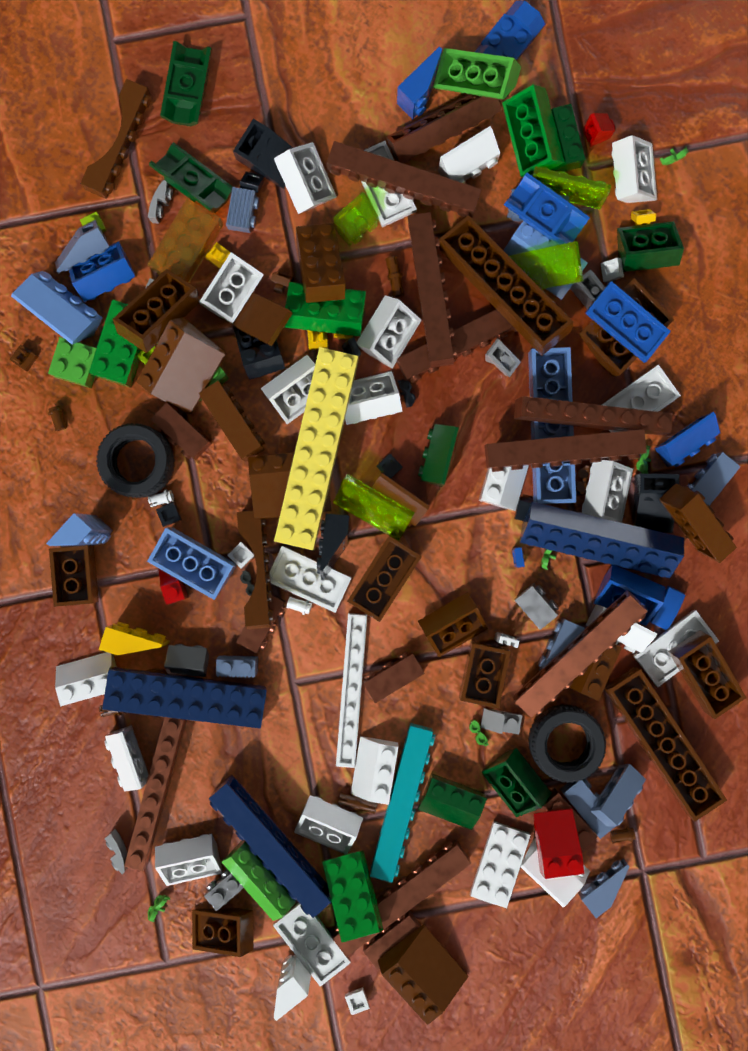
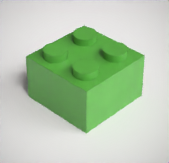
(73, 363)

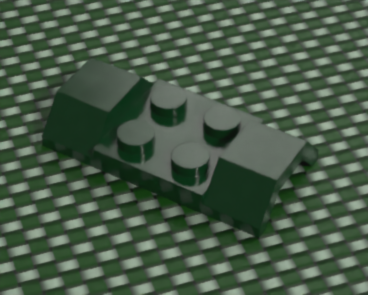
(185, 85)
(193, 178)

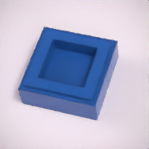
(518, 557)

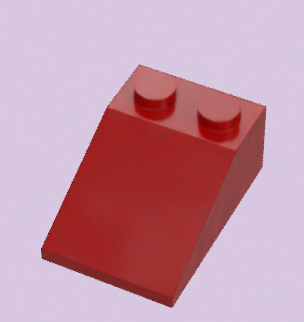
(558, 843)

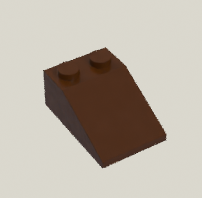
(223, 931)

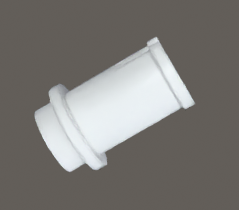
(161, 498)
(299, 605)

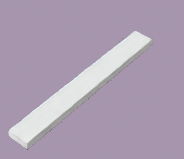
(351, 690)

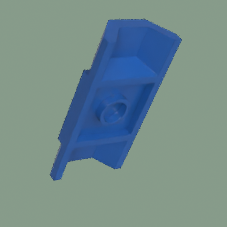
(513, 31)
(546, 211)

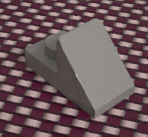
(502, 358)
(501, 721)

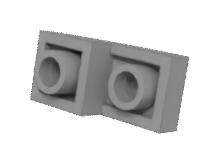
(161, 197)
(116, 844)

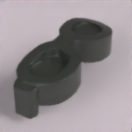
(246, 579)

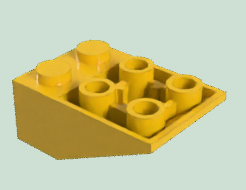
(121, 640)

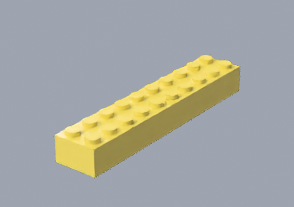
(316, 448)

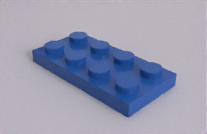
(627, 322)

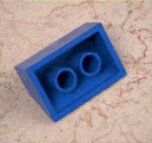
(101, 272)
(689, 440)
(620, 580)

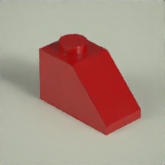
(598, 128)
(172, 588)

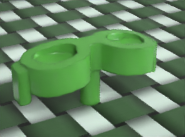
(674, 157)
(642, 464)
(544, 562)
(480, 737)
(158, 903)

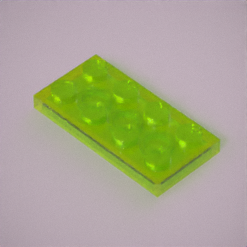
(578, 188)
(552, 265)
(373, 507)

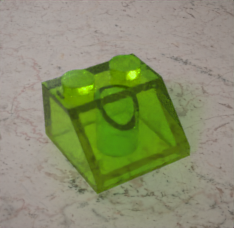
(356, 220)

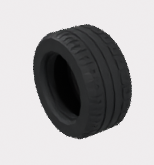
(109, 452)
(588, 760)

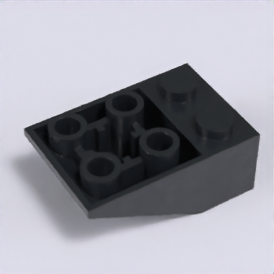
(259, 148)
(258, 356)
(648, 509)
(335, 540)

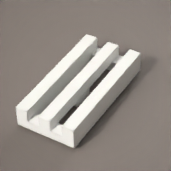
(508, 640)

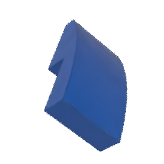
(670, 608)

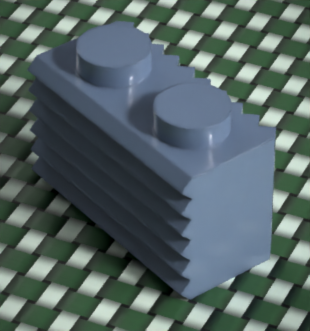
(241, 210)
(237, 666)

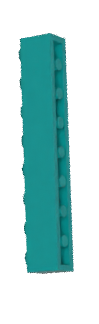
(401, 802)

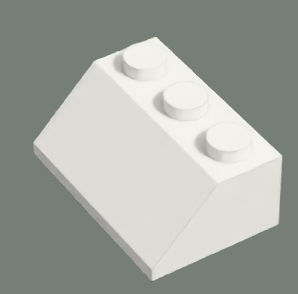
(470, 157)
(634, 170)
(305, 177)
(231, 288)
(388, 331)
(291, 389)
(373, 398)
(503, 487)
(607, 490)
(635, 640)
(83, 678)
(127, 758)
(374, 769)
(328, 824)
(188, 859)
(560, 888)
(292, 986)

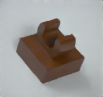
(281, 281)
(23, 358)

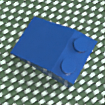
(417, 87)

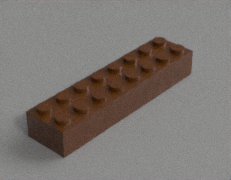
(505, 285)
(665, 743)

